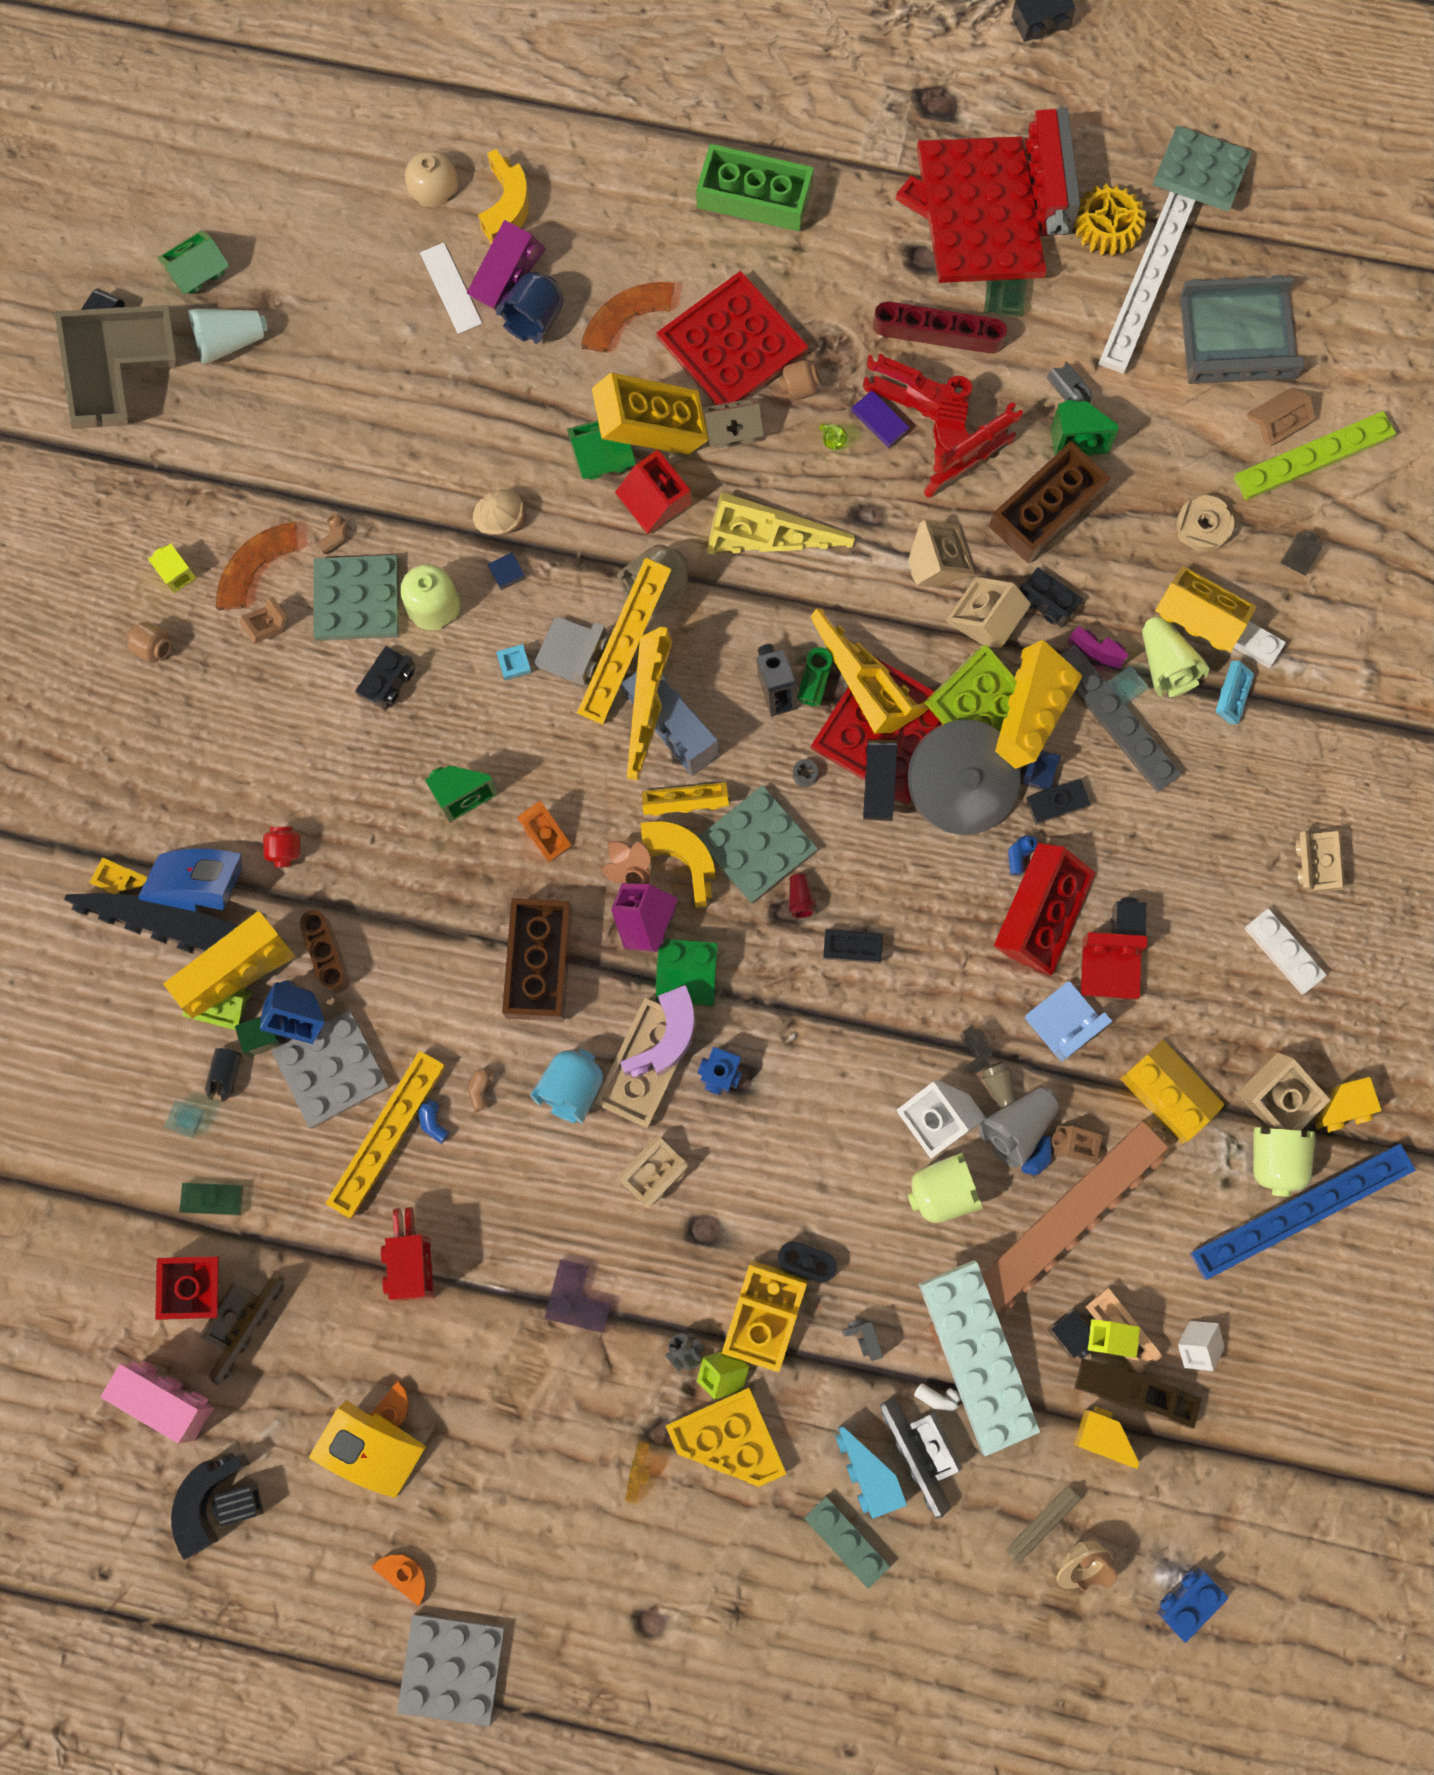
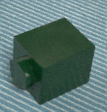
(255, 1041)

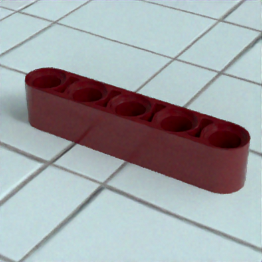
(952, 322)

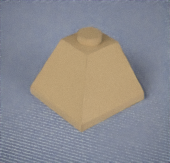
(939, 555)

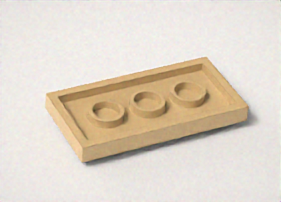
(640, 1096)

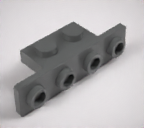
(926, 1451)

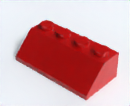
(1045, 908)

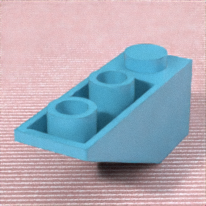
(877, 1482)

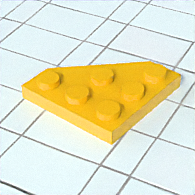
(729, 1439)

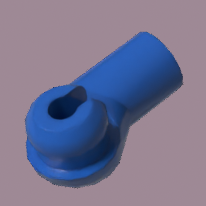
(428, 1121)
(1041, 1159)

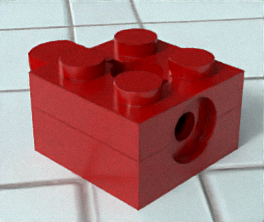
(407, 1261)

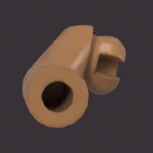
(336, 535)
(477, 1086)

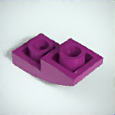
(1108, 652)

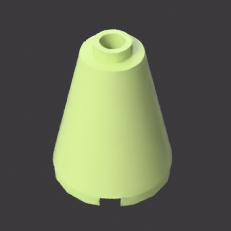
(1171, 659)

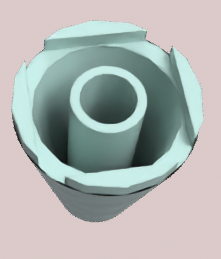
(224, 331)

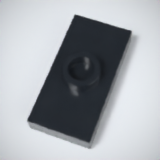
(1058, 801)
(853, 946)

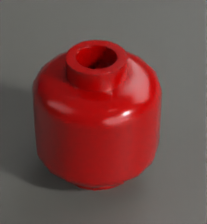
(282, 846)

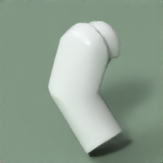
(936, 1400)

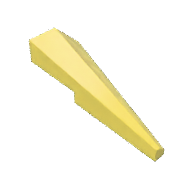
(752, 526)

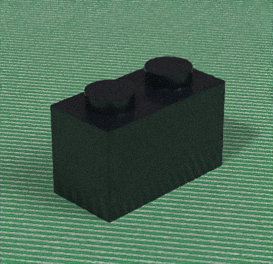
(1042, 17)

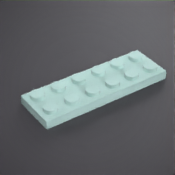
(979, 1358)

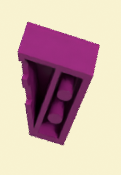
(507, 260)

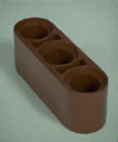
(315, 941)

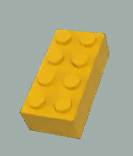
(649, 414)

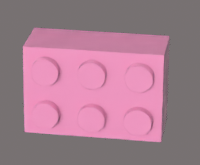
(158, 1401)

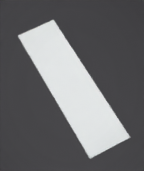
(450, 288)

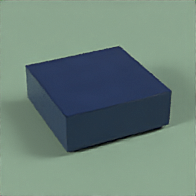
(506, 571)

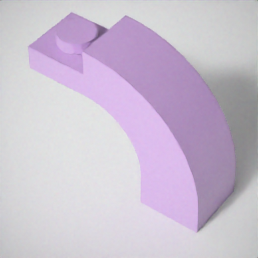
(676, 1040)

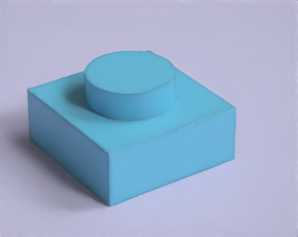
(513, 662)

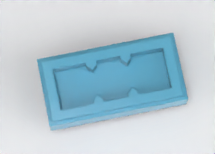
(1234, 692)

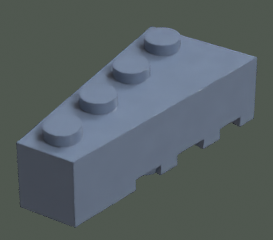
(680, 727)

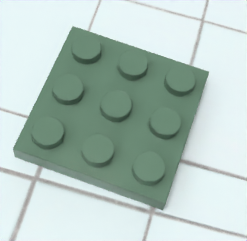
(1202, 168)
(356, 597)
(757, 844)

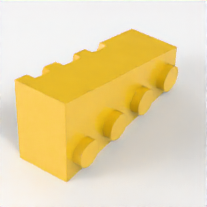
(229, 966)

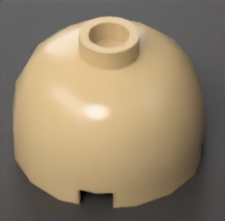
(431, 178)

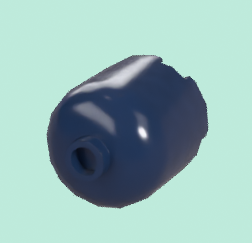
(531, 306)

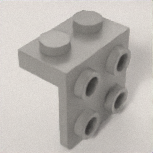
(572, 650)

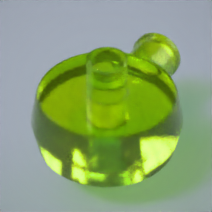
(833, 436)

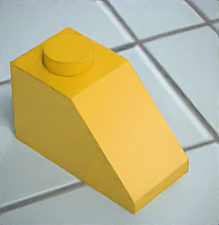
(1105, 1437)

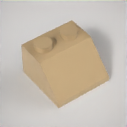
(989, 611)
(1283, 1094)

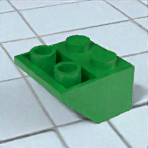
(596, 455)

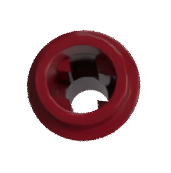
(801, 898)

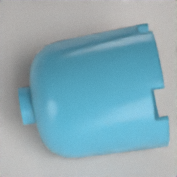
(569, 1085)

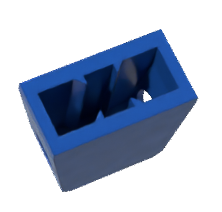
(292, 1012)

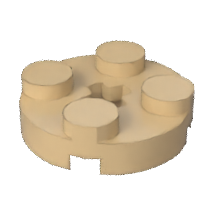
(1193, 534)

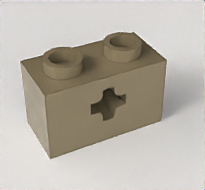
(719, 419)

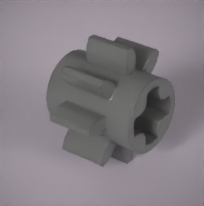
(685, 1351)

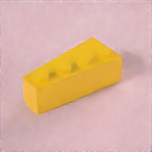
(1038, 701)

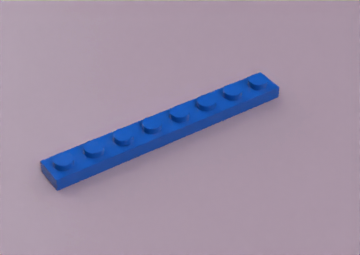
(1302, 1211)

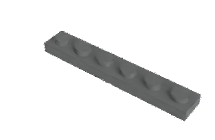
(1121, 723)

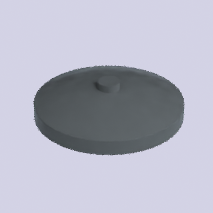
(961, 779)

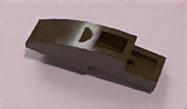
(1138, 1393)

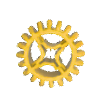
(1120, 209)

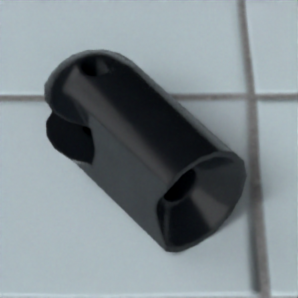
(223, 1070)

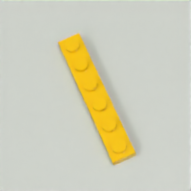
(624, 640)
(385, 1135)

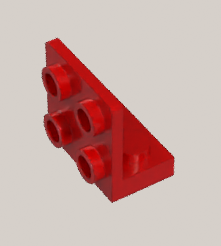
(1111, 965)

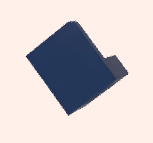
(1042, 771)

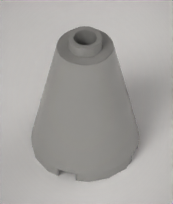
(1020, 1126)

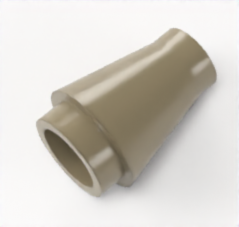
(1000, 1083)

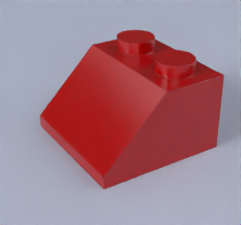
(187, 1288)

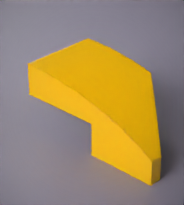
(116, 878)

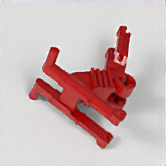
(954, 448)

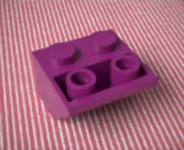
(642, 916)

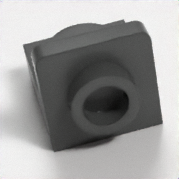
(869, 1343)

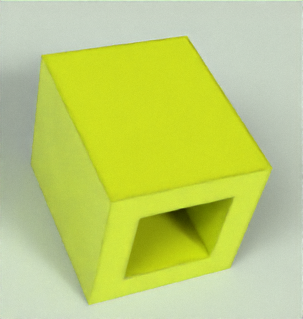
(171, 568)
(1114, 1338)

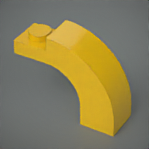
(515, 198)
(679, 842)

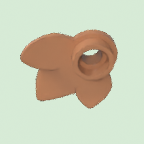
(626, 861)

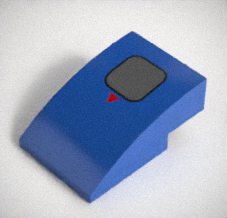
(192, 878)

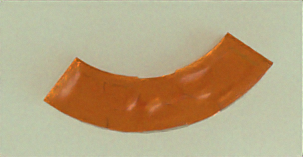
(622, 307)
(248, 559)

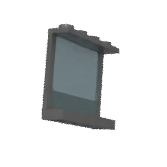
(1239, 330)

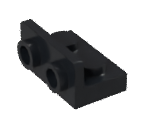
(1050, 597)
(385, 678)

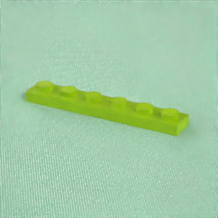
(1314, 455)

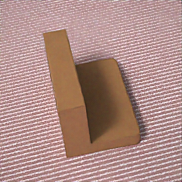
(1283, 415)

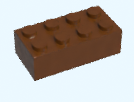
(1049, 502)
(537, 960)

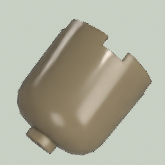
(667, 556)

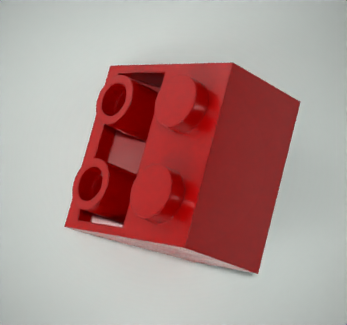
(654, 492)

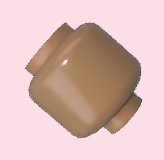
(800, 379)
(148, 642)

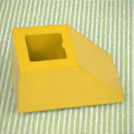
(1349, 1102)

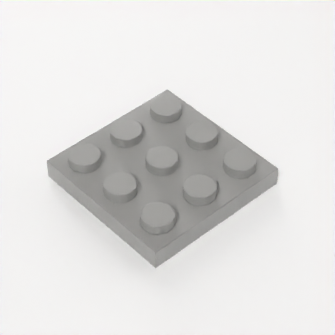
(332, 1071)
(451, 1669)

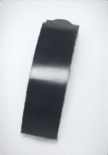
(189, 1510)

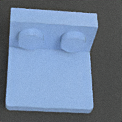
(1066, 1021)

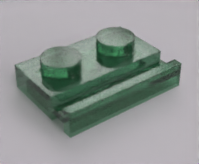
(1005, 297)

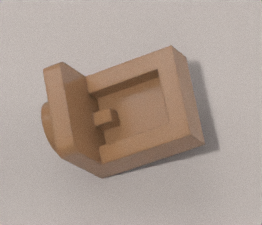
(265, 621)

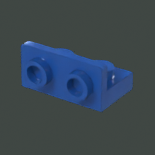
(1191, 1604)

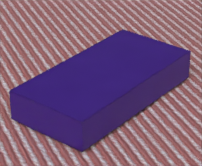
(880, 419)

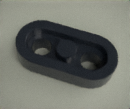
(807, 1261)

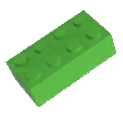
(754, 187)

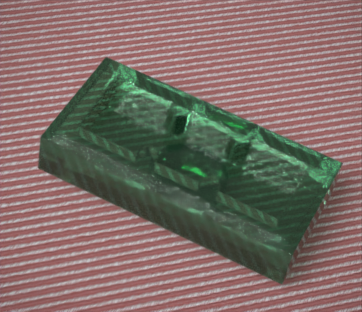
(211, 1199)

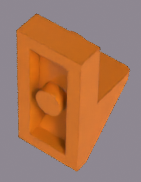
(543, 831)

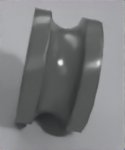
(801, 780)

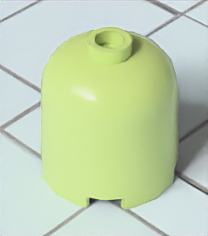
(430, 597)
(1283, 1159)
(944, 1190)

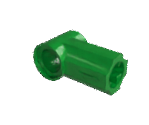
(814, 678)

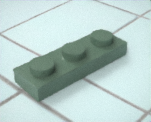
(846, 1542)

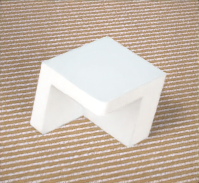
(1201, 1345)

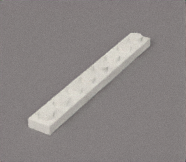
(1146, 282)

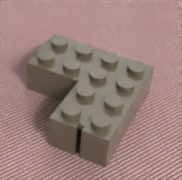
(101, 345)

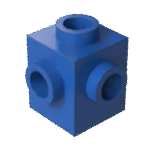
(720, 1061)

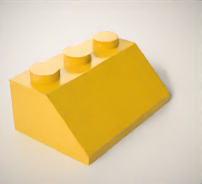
(1205, 609)
(1172, 1092)

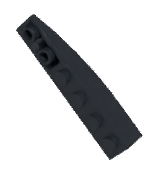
(163, 922)

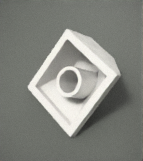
(940, 1116)

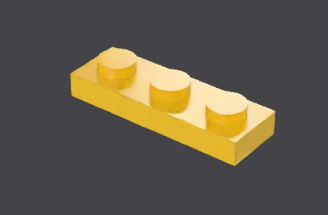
(685, 799)

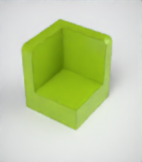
(722, 1375)

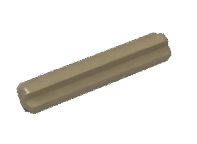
(1043, 1524)

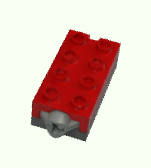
(1053, 171)

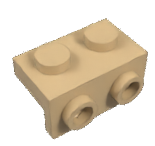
(1320, 861)
(653, 1172)

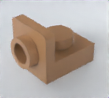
(1076, 1144)

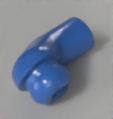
(1019, 851)

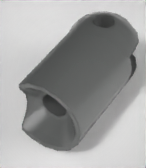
(1069, 384)

